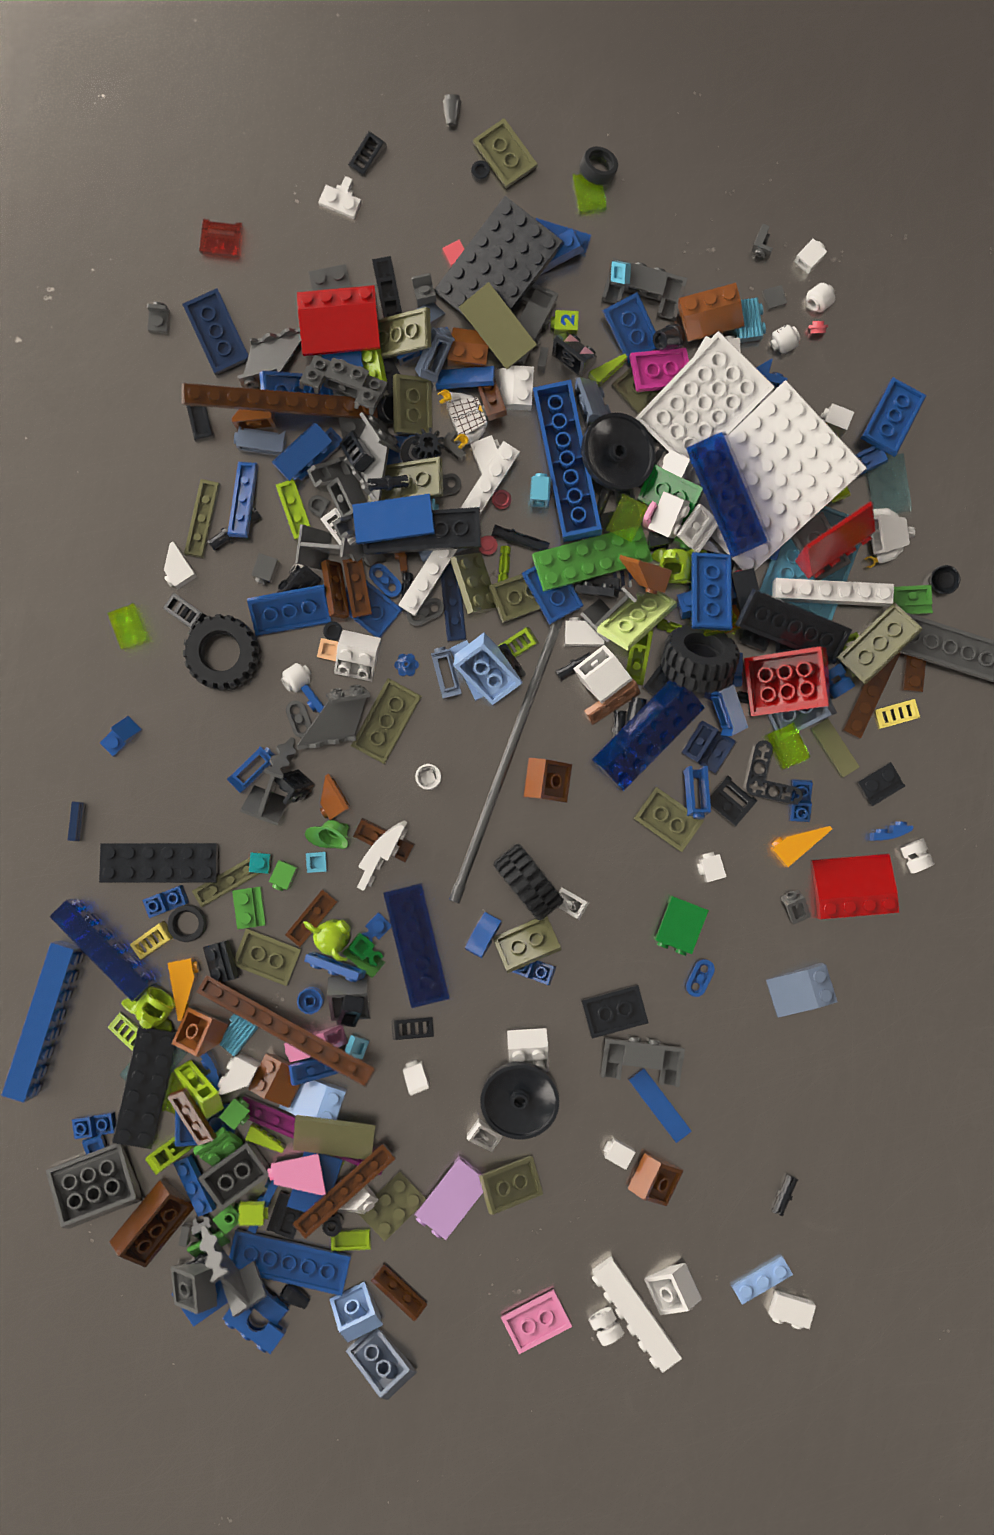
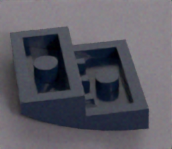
(709, 747)

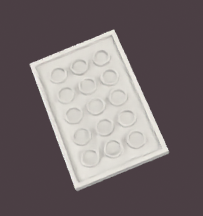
(705, 397)

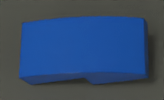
(801, 811)
(895, 831)
(165, 901)
(483, 935)
(537, 971)
(209, 1062)
(94, 1125)
(271, 1308)

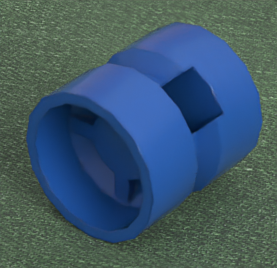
(842, 685)
(310, 1000)

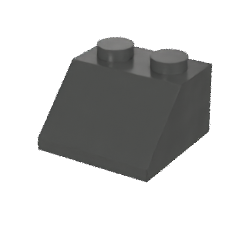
(340, 987)
(193, 1287)

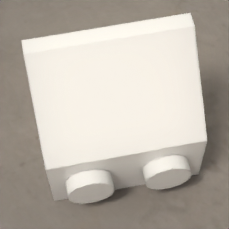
(516, 386)
(673, 1289)

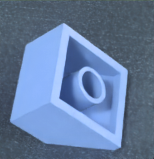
(355, 1312)

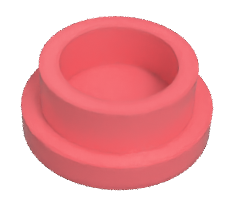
(818, 327)
(501, 499)
(488, 544)

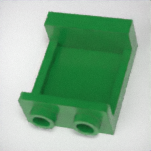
(681, 926)

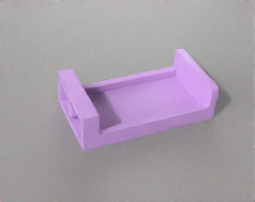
(451, 1199)

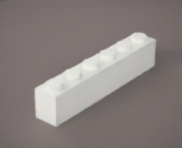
(833, 592)
(636, 1313)

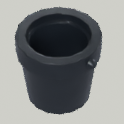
(669, 337)

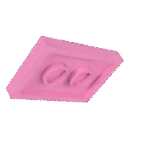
(536, 1321)

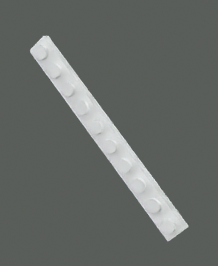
(479, 498)

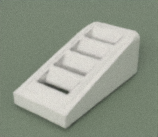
(329, 526)

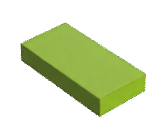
(352, 1240)

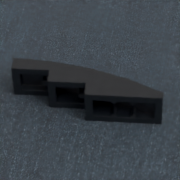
(387, 286)

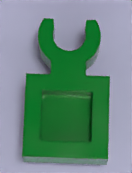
(362, 949)

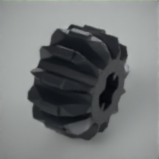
(420, 443)

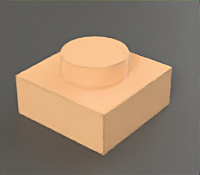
(327, 649)

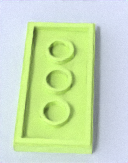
(636, 619)

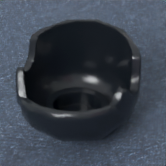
(386, 409)
(945, 579)

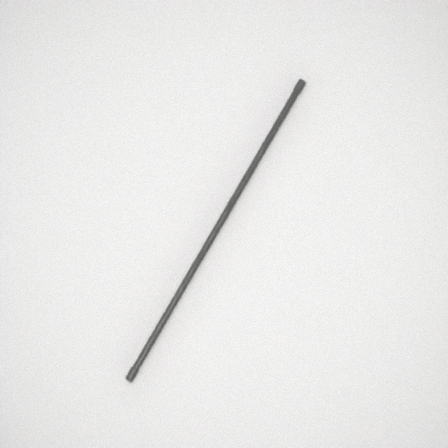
(459, 886)

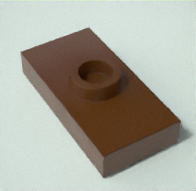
(403, 561)

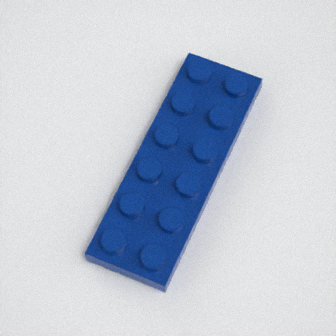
(291, 1262)

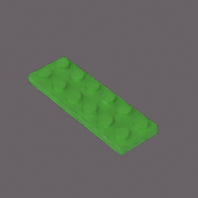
(588, 559)

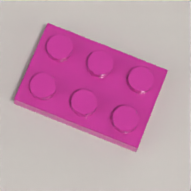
(656, 368)

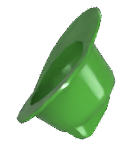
(329, 835)

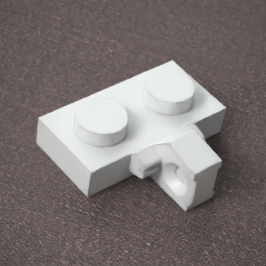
(341, 199)

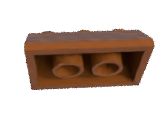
(711, 312)

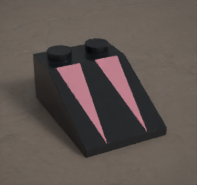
(573, 353)

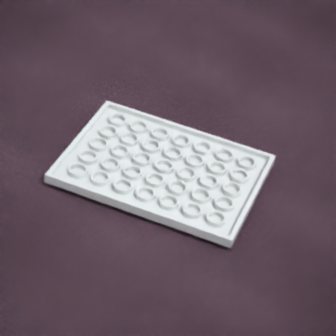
(790, 467)

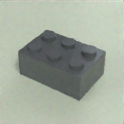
(235, 1175)

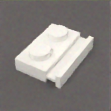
(697, 528)

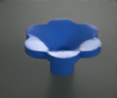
(410, 668)

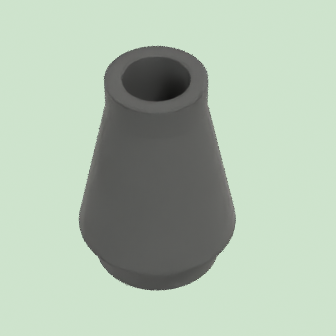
(452, 108)

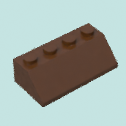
(151, 1224)

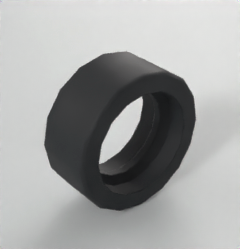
(605, 157)
(172, 923)

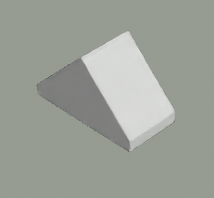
(572, 904)
(484, 1135)

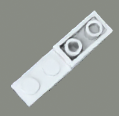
(383, 848)

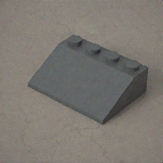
(93, 1186)

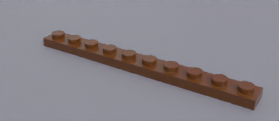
(271, 401)
(286, 1031)

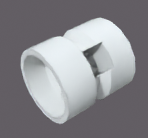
(428, 777)
(920, 862)
(605, 1324)

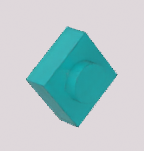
(259, 863)

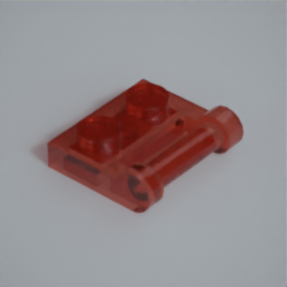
(220, 243)

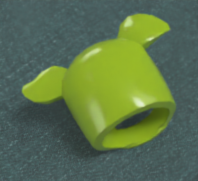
(676, 560)
(331, 937)
(152, 1009)

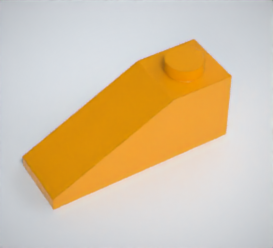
(794, 846)
(183, 980)

